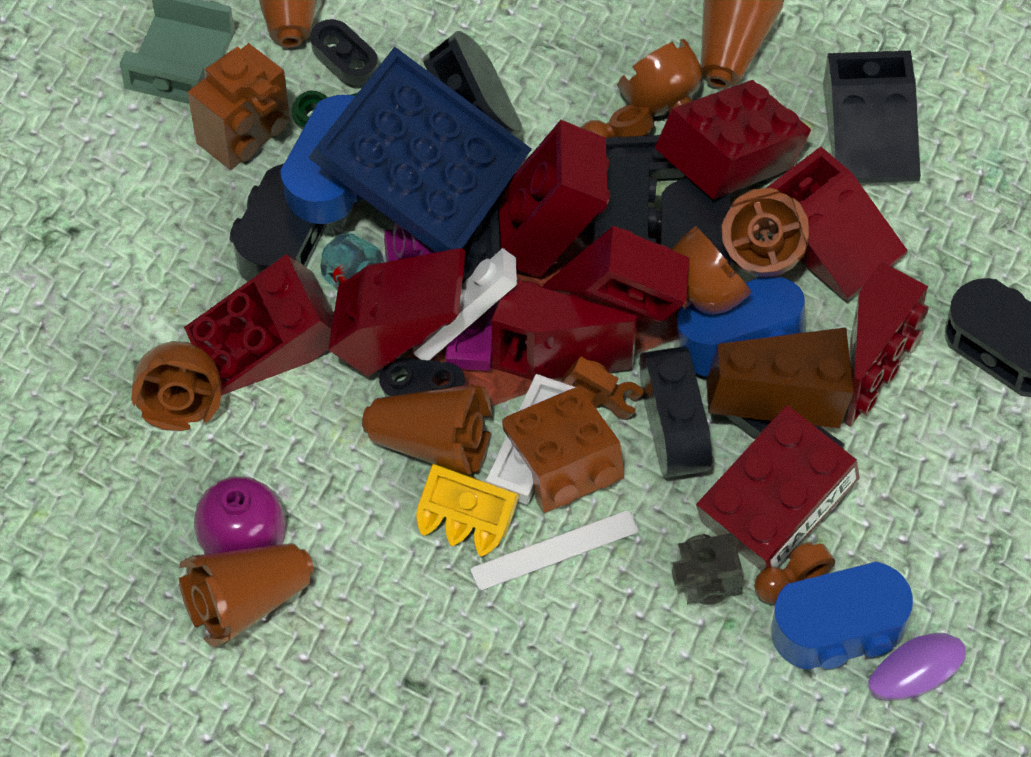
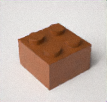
(237, 130)

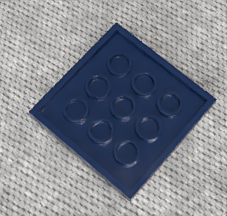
(420, 153)

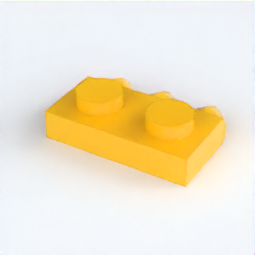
(466, 505)

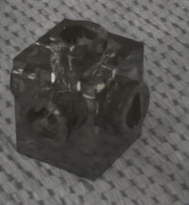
(708, 569)

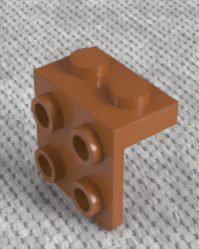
(565, 448)

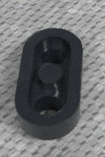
(347, 55)
(421, 376)

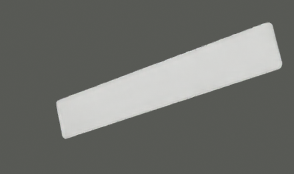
(554, 550)

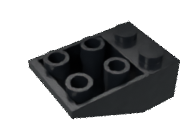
(873, 114)

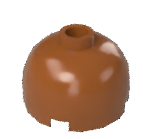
(663, 79)
(762, 215)
(711, 280)
(176, 386)

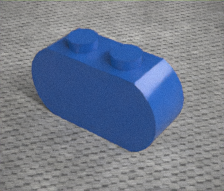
(307, 187)
(770, 311)
(841, 616)

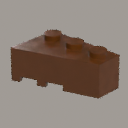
(793, 370)

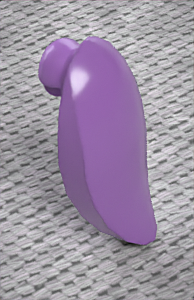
(917, 667)

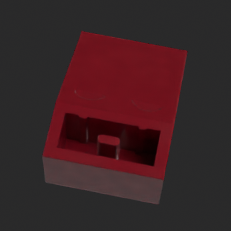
(844, 224)
(628, 275)
(395, 307)
(265, 325)
(883, 328)
(550, 330)

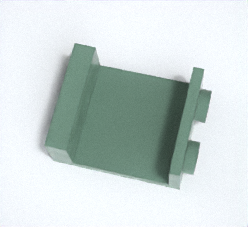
(178, 48)

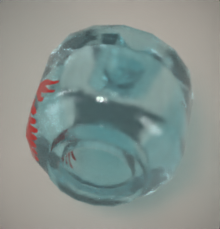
(346, 257)

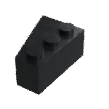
(629, 198)

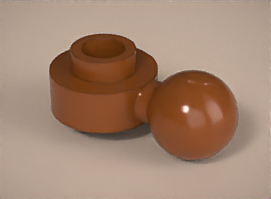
(623, 123)
(804, 563)

